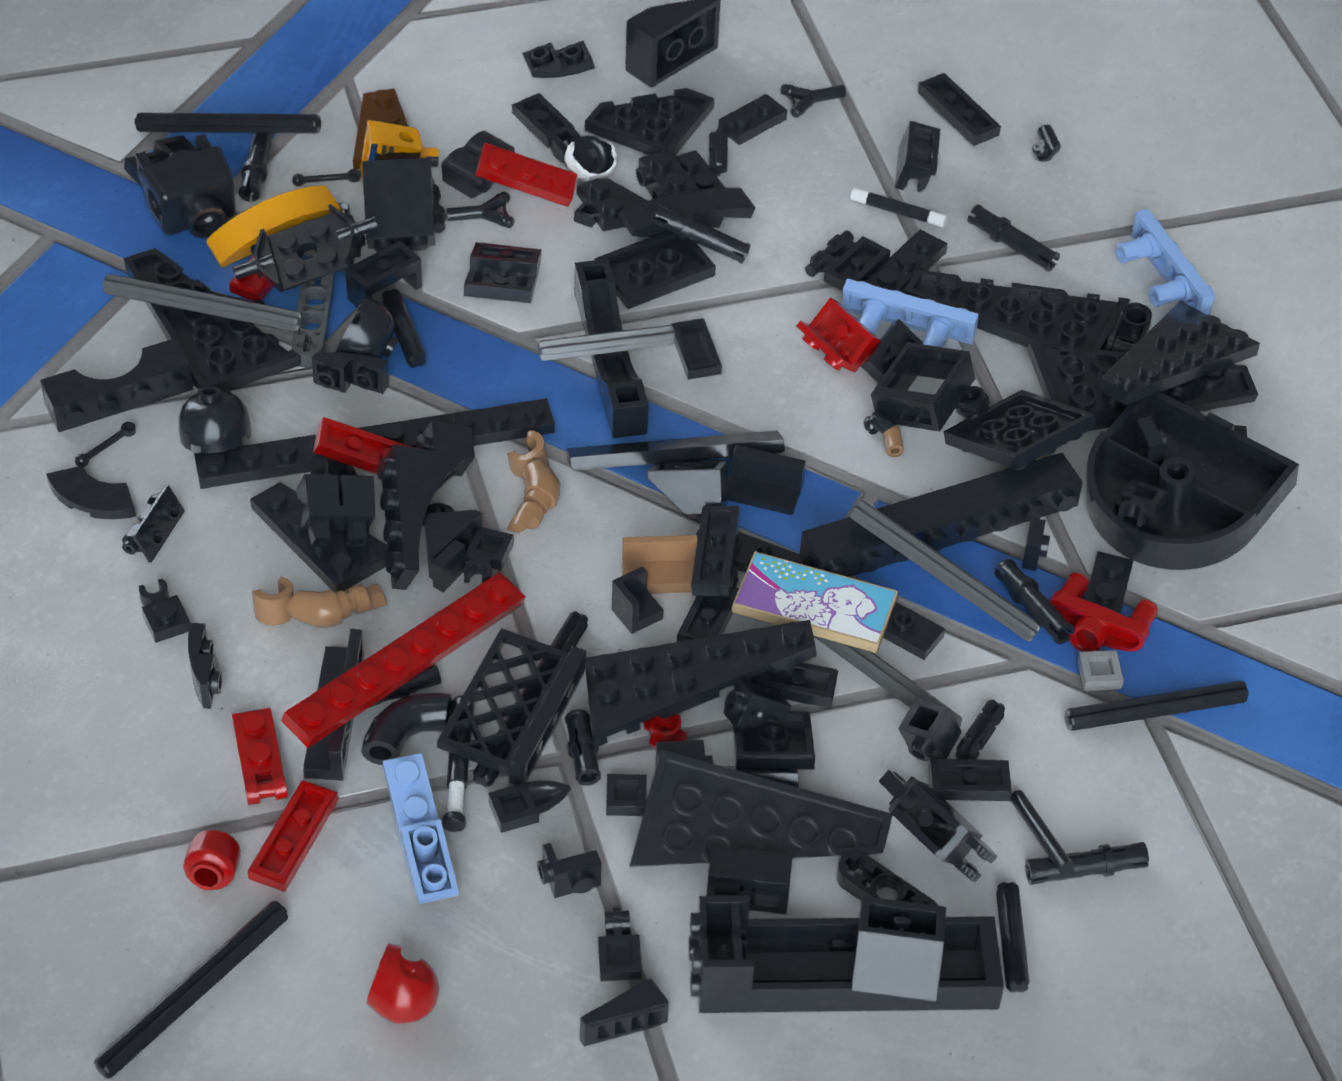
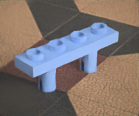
(1165, 255)
(916, 313)

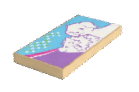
(835, 604)

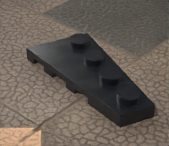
(335, 563)

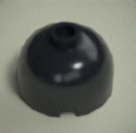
(370, 331)
(213, 421)

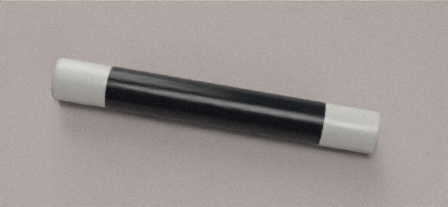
(898, 207)

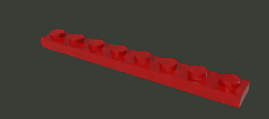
(402, 660)

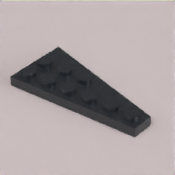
(1025, 311)
(219, 349)
(709, 805)

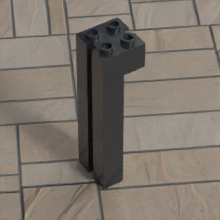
(789, 968)

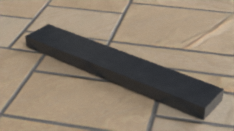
(671, 450)

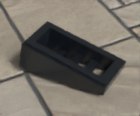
(626, 1014)

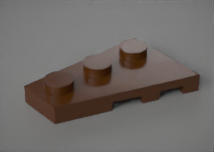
(381, 107)

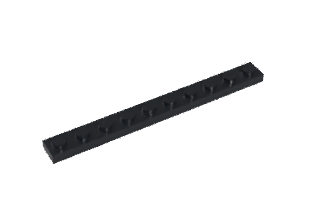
(297, 456)

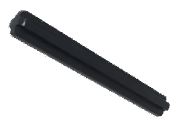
(1156, 705)

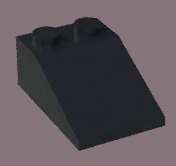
(670, 38)

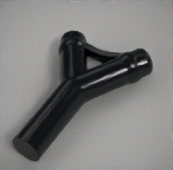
(809, 97)
(485, 211)

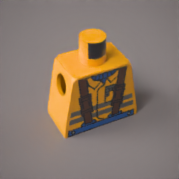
(394, 141)

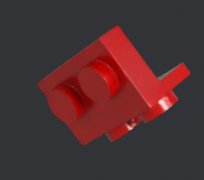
(839, 336)

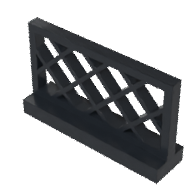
(539, 724)

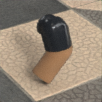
(890, 431)

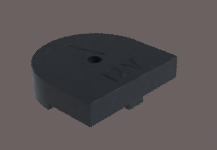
(1214, 495)

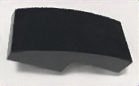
(567, 61)
(341, 370)
(205, 677)

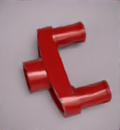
(1098, 625)

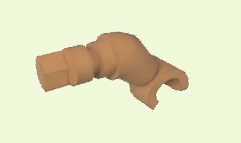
(541, 484)
(314, 607)

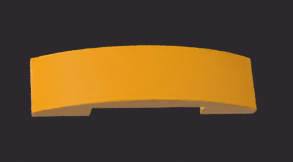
(273, 215)

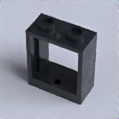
(919, 408)

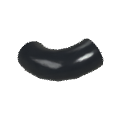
(401, 721)

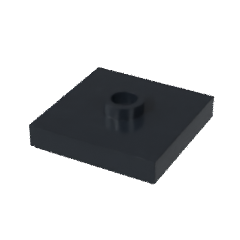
(775, 743)

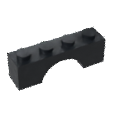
(81, 399)

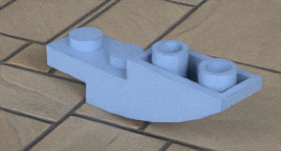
(419, 829)

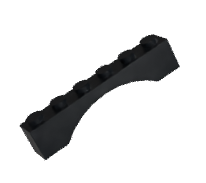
(617, 380)

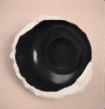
(591, 158)

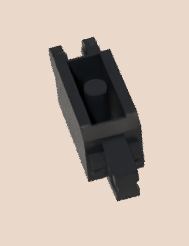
(935, 823)

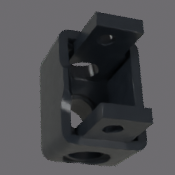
(188, 190)

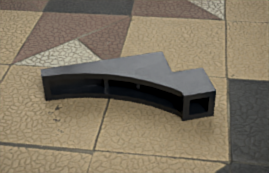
(408, 484)

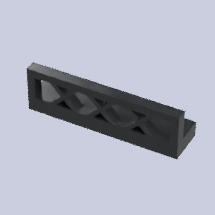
(329, 756)

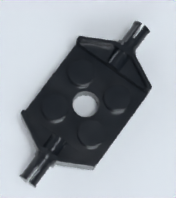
(280, 254)

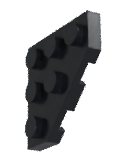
(651, 122)

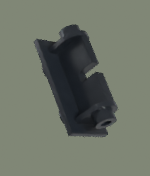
(155, 524)

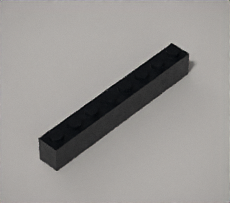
(948, 516)

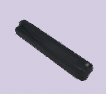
(404, 328)
(1012, 937)

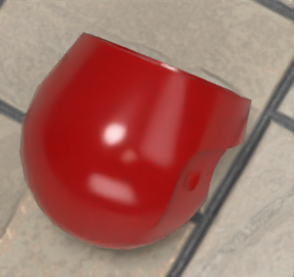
(403, 988)

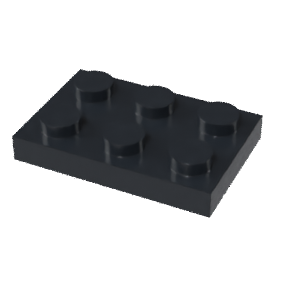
(657, 268)

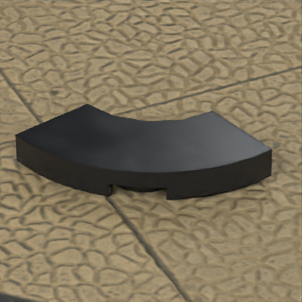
(85, 493)

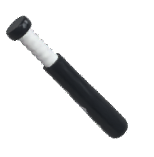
(457, 778)

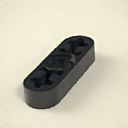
(877, 877)

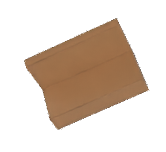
(665, 558)

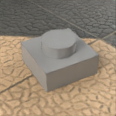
(1100, 670)

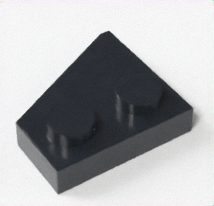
(605, 201)

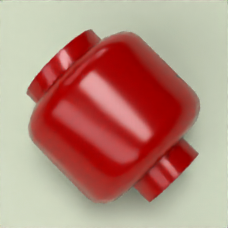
(212, 860)

